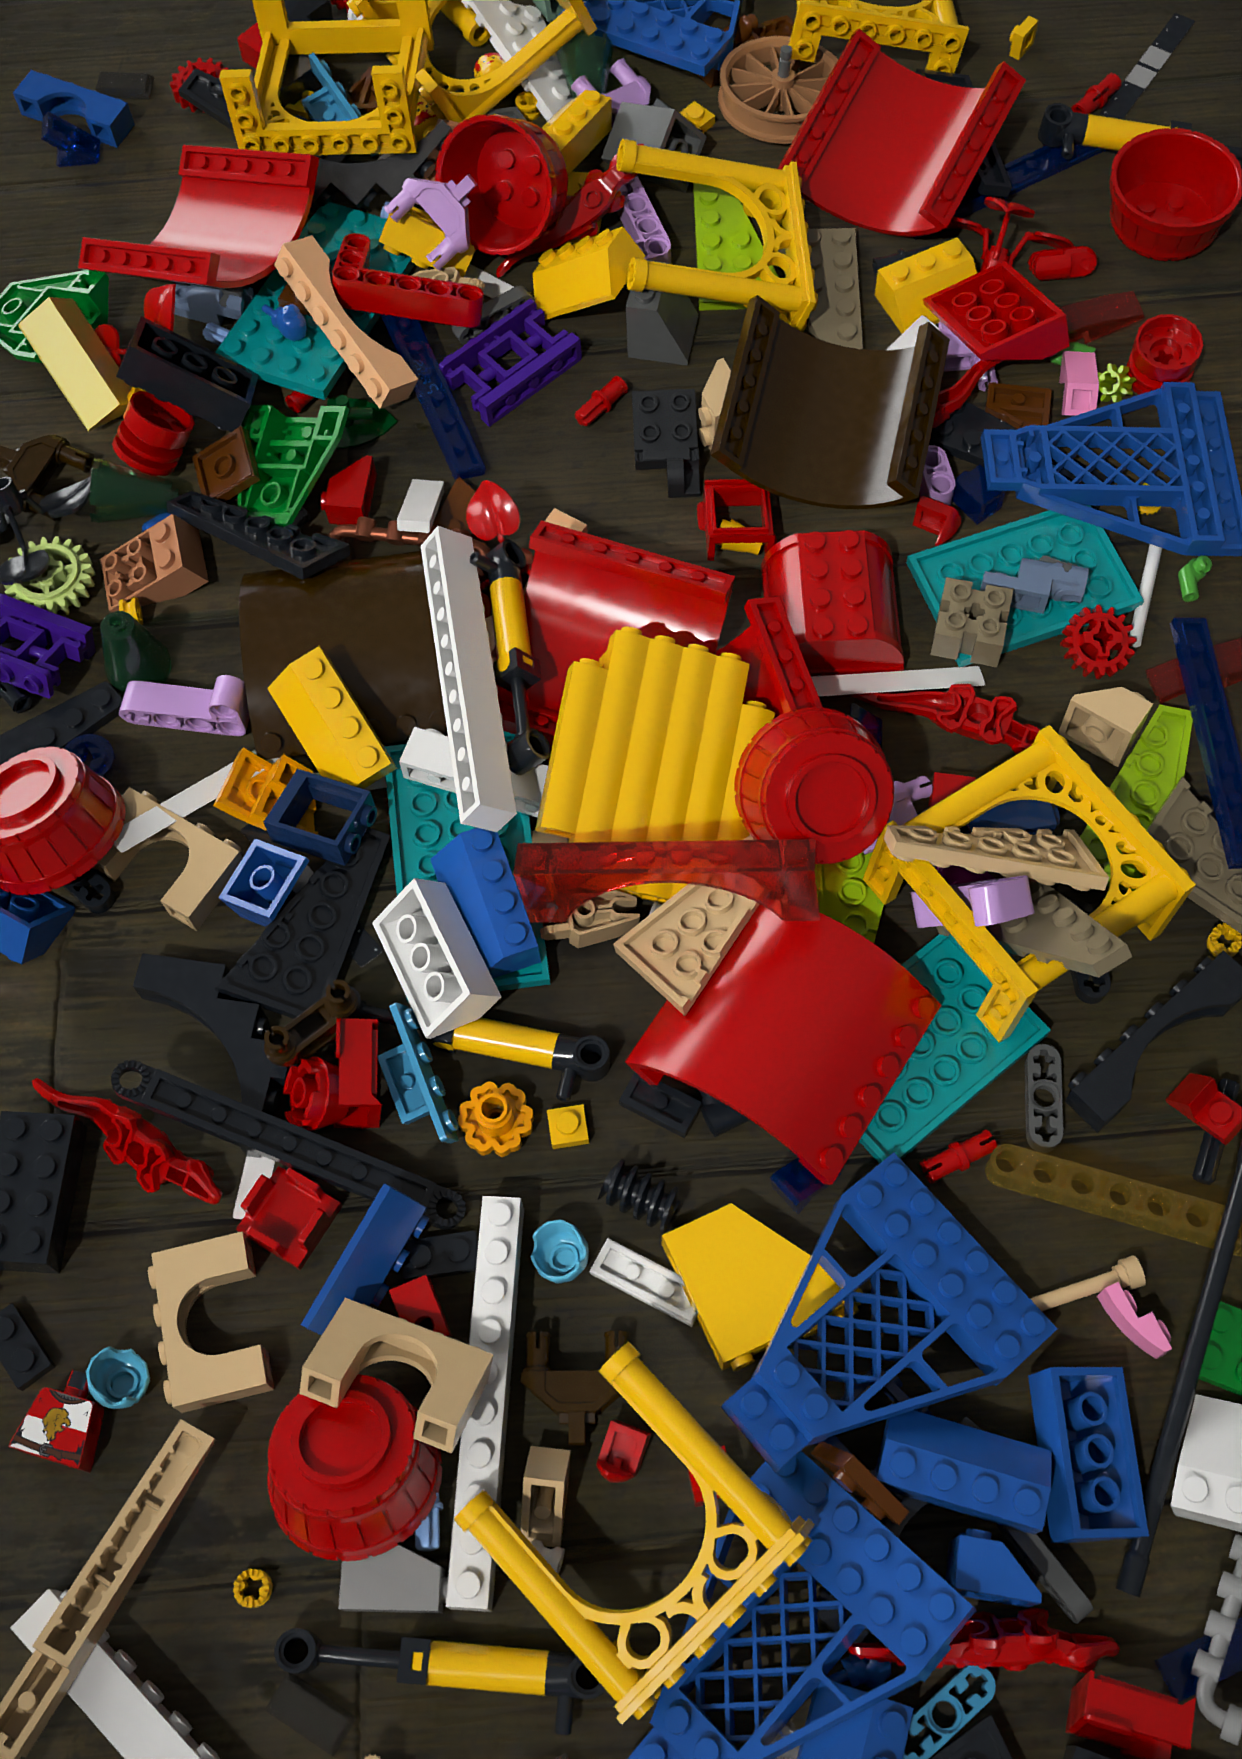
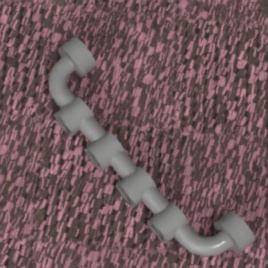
(1210, 1664)

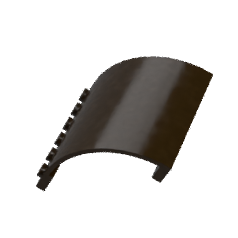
(828, 417)
(371, 625)

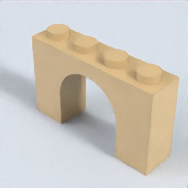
(207, 869)
(180, 1279)
(368, 1336)

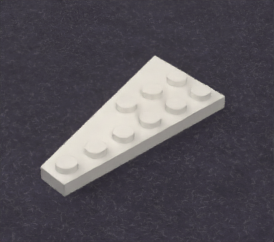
(510, 30)

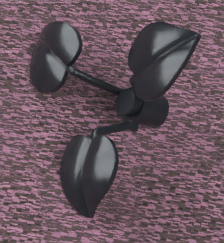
(57, 504)

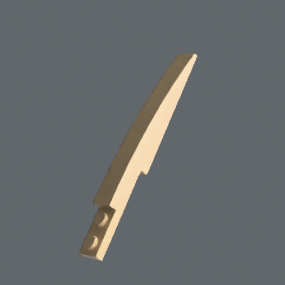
(99, 1591)

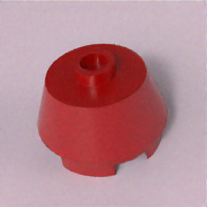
(314, 1094)

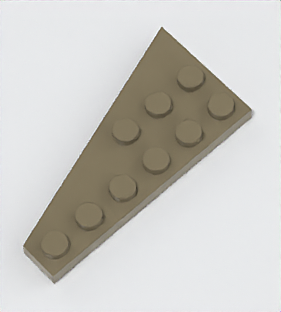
(837, 285)
(1196, 845)
(1060, 934)

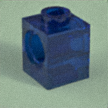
(974, 497)

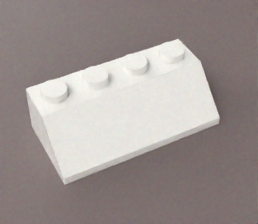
(435, 958)

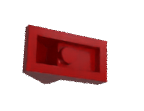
(1207, 1107)

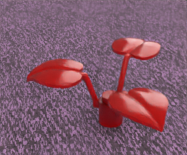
(997, 253)
(158, 308)
(492, 515)

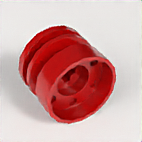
(1164, 352)
(152, 434)

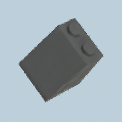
(658, 129)
(660, 326)

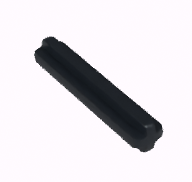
(1211, 1148)

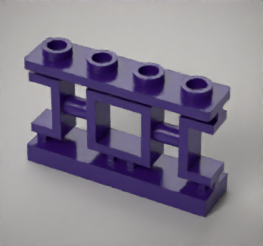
(524, 377)
(37, 629)

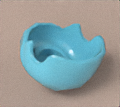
(559, 1251)
(117, 1378)

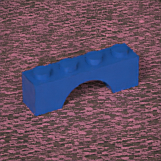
(106, 116)

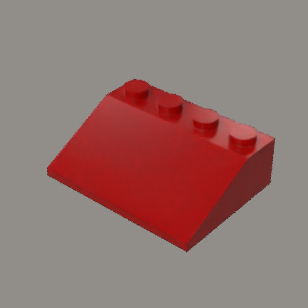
(1001, 316)

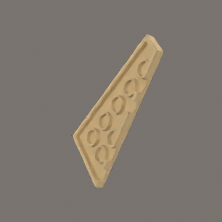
(1003, 851)
(686, 940)

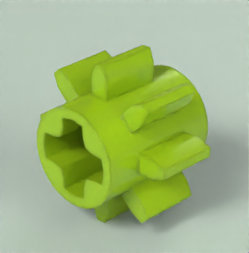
(1110, 377)

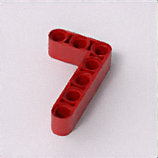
(400, 294)

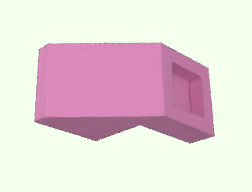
(1081, 382)

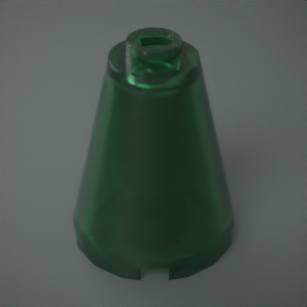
(587, 57)
(127, 493)
(132, 652)

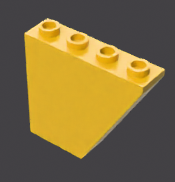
(742, 1282)

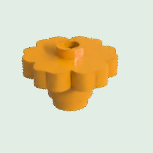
(496, 1134)

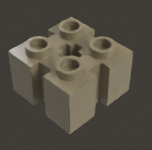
(971, 622)

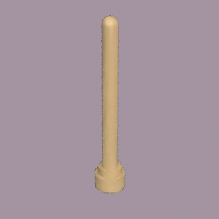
(1127, 1273)

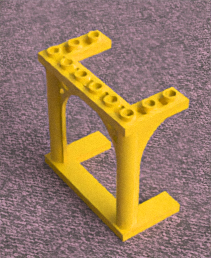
(495, 85)
(383, 131)
(1034, 777)

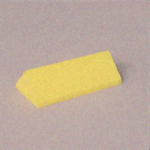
(76, 361)

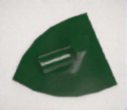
(363, 423)

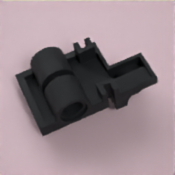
(668, 437)

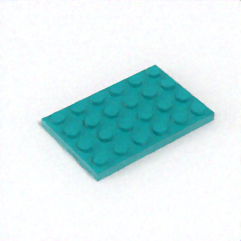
(1031, 538)
(953, 1056)

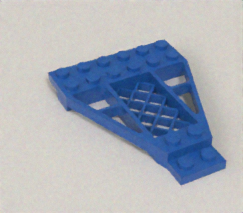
(667, 34)
(1196, 459)
(953, 1284)
(868, 1575)

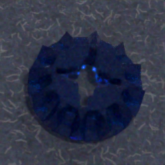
(99, 749)

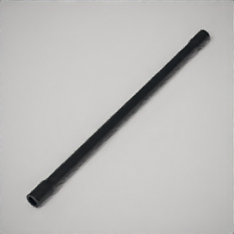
(1136, 1558)

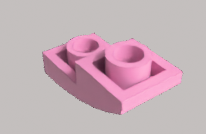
(1145, 1332)

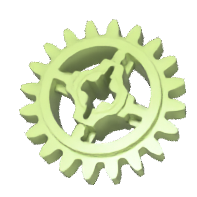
(59, 584)

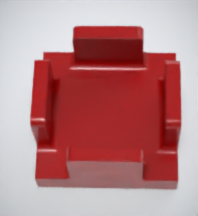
(287, 1215)

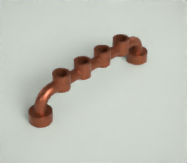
(367, 531)

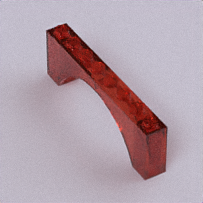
(770, 872)

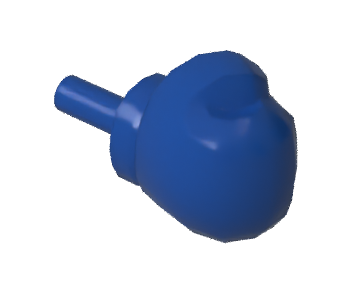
(288, 321)
(862, 1671)

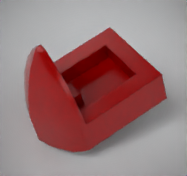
(937, 519)
(622, 1452)

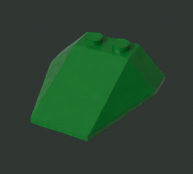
(20, 298)
(288, 458)

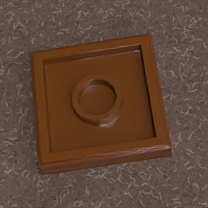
(227, 466)

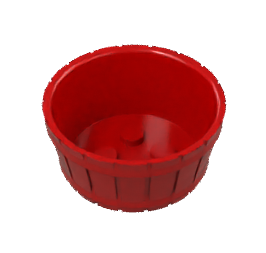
(517, 177)
(1172, 192)
(817, 780)
(53, 820)
(351, 1474)

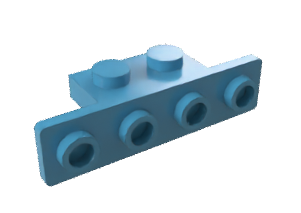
(330, 101)
(411, 1078)

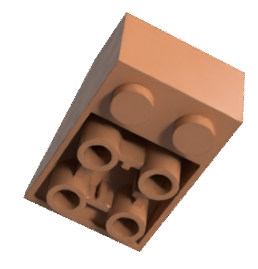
(155, 564)

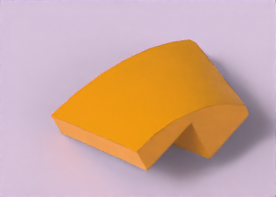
(254, 797)

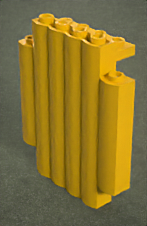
(650, 748)

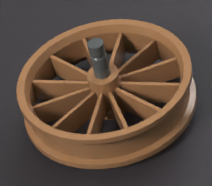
(776, 88)

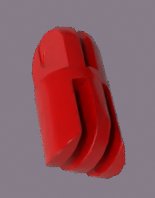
(1062, 263)

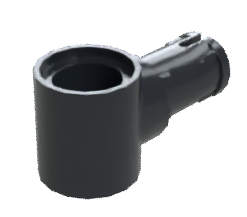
(719, 1116)

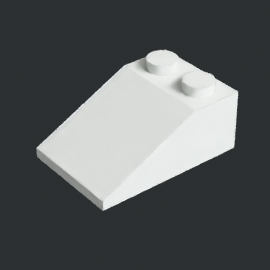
(1211, 1465)

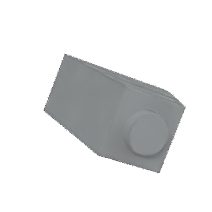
(393, 1583)

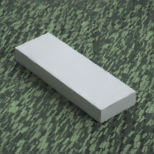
(420, 506)
(643, 1280)

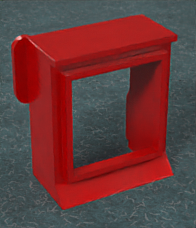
(734, 493)
(358, 1072)
(1129, 1717)

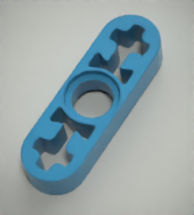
(974, 1701)

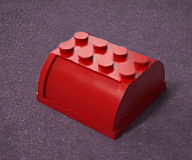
(838, 600)

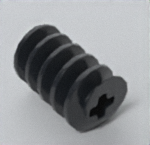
(642, 1196)

